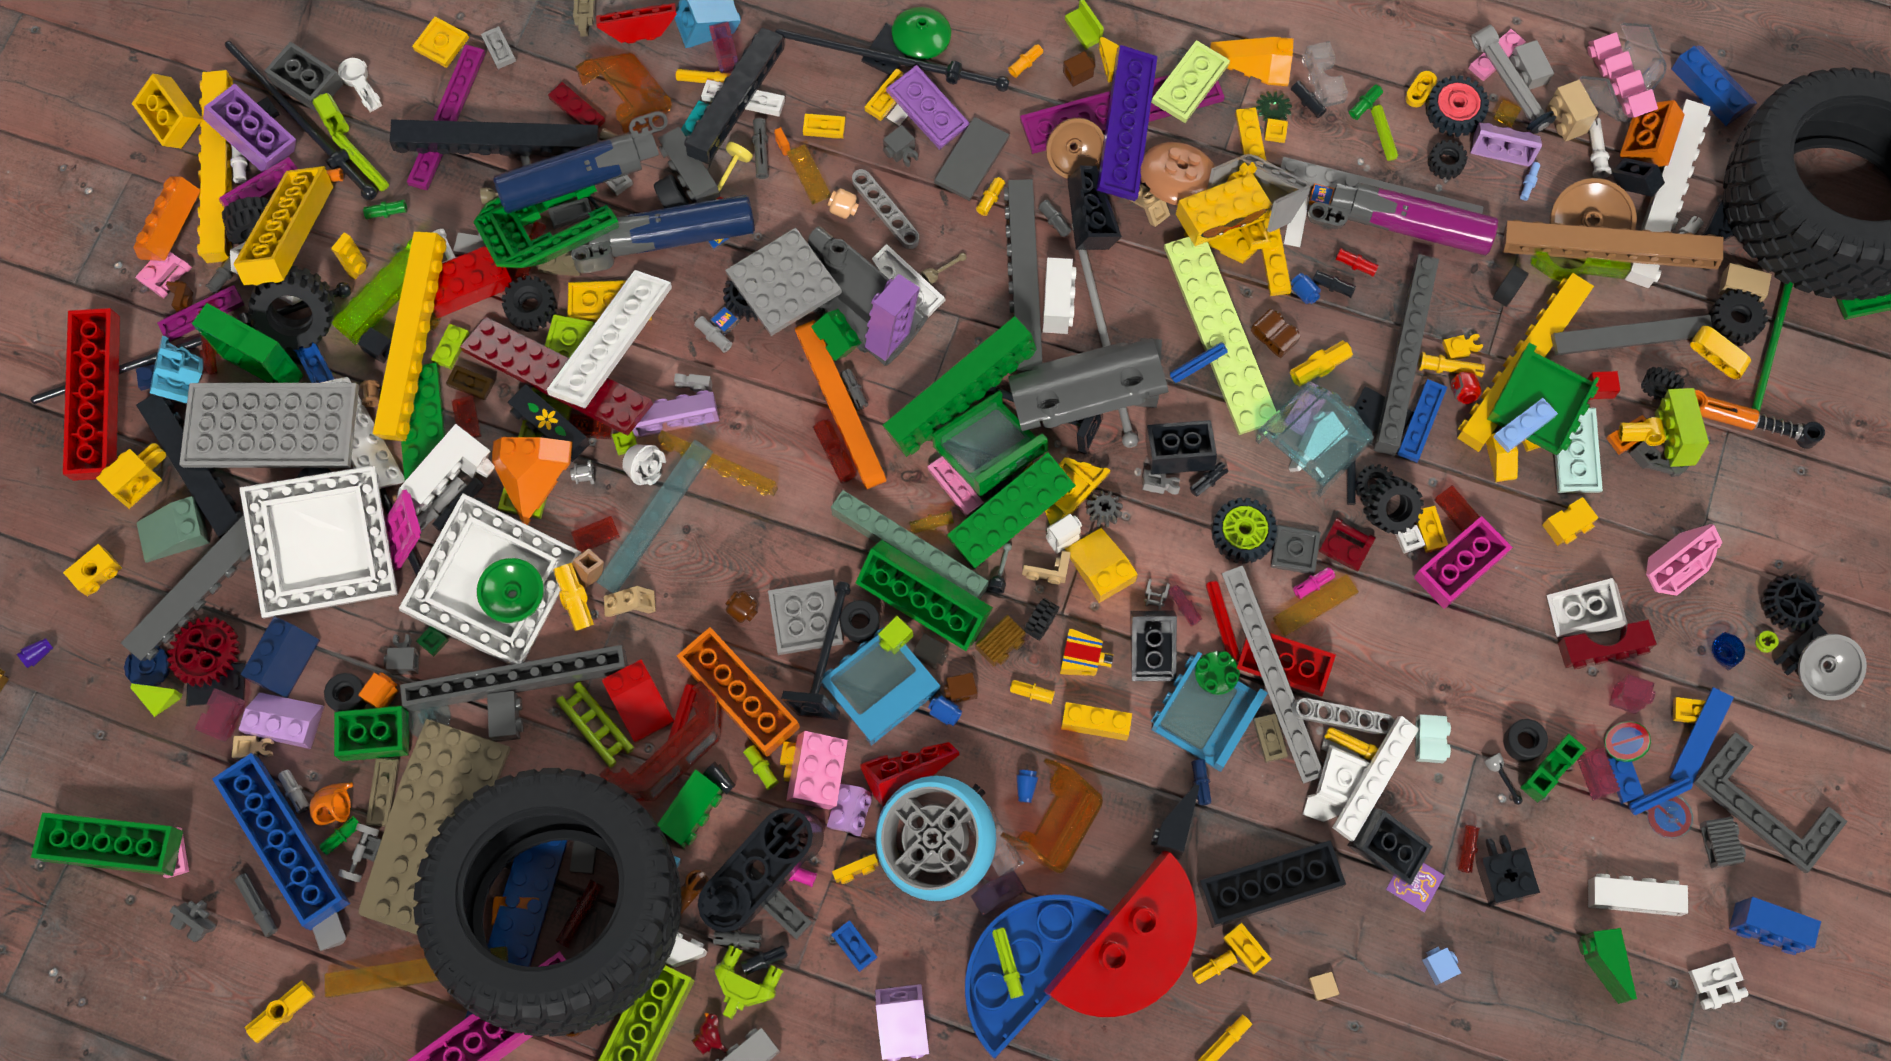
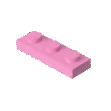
(1483, 67)
(955, 486)

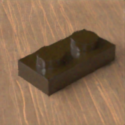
(470, 382)

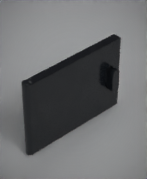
(885, 44)
(1371, 410)
(200, 695)

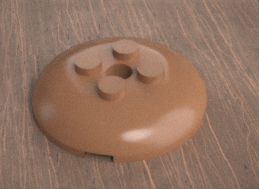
(1175, 171)

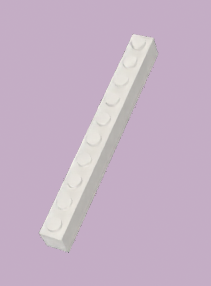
(1667, 200)

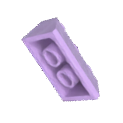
(1505, 144)
(282, 720)

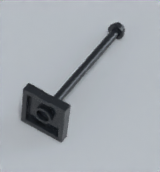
(1087, 427)
(813, 703)

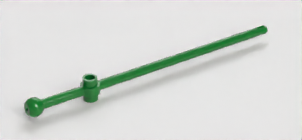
(1774, 338)

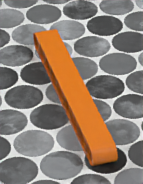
(841, 406)

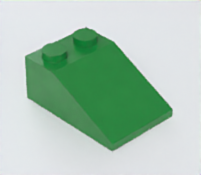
(1609, 960)

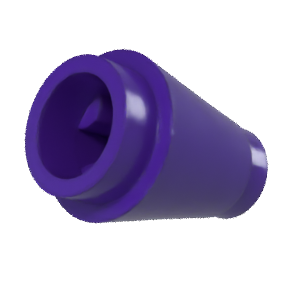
(34, 653)

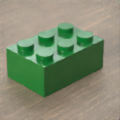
(371, 733)

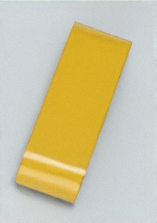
(1720, 352)

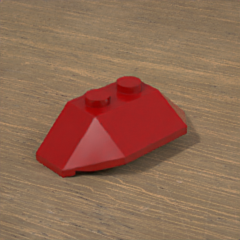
(637, 23)

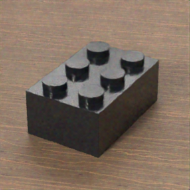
(1181, 447)

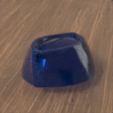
(1728, 650)

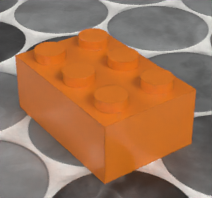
(1654, 134)

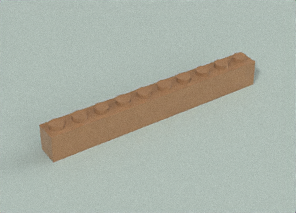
(1614, 244)

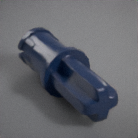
(1201, 779)

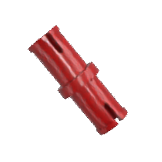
(1356, 262)

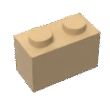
(1738, 277)

